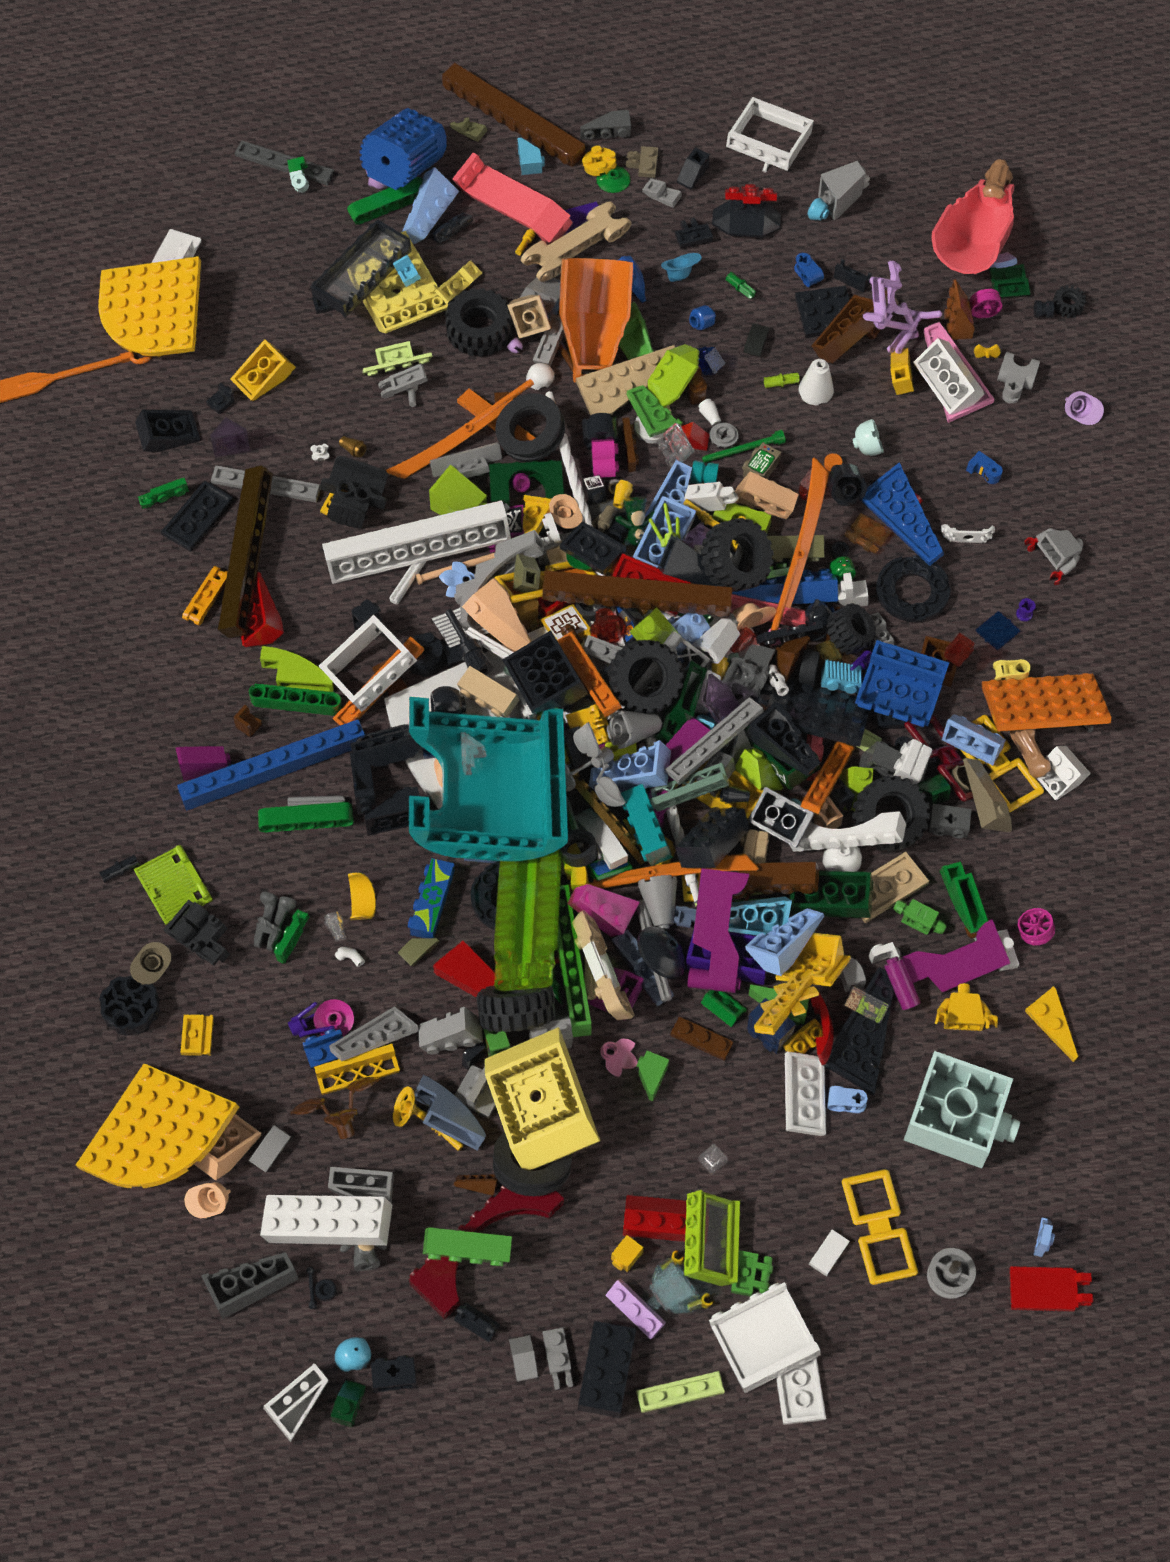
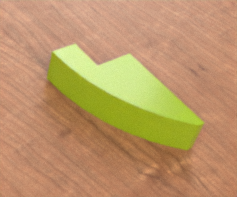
(295, 670)

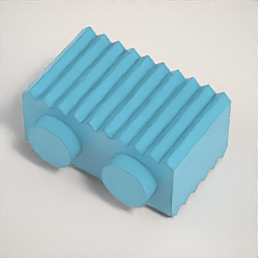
(840, 677)

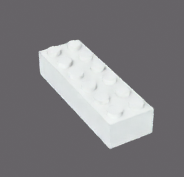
(326, 1220)

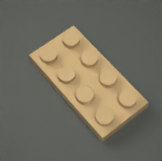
(895, 882)

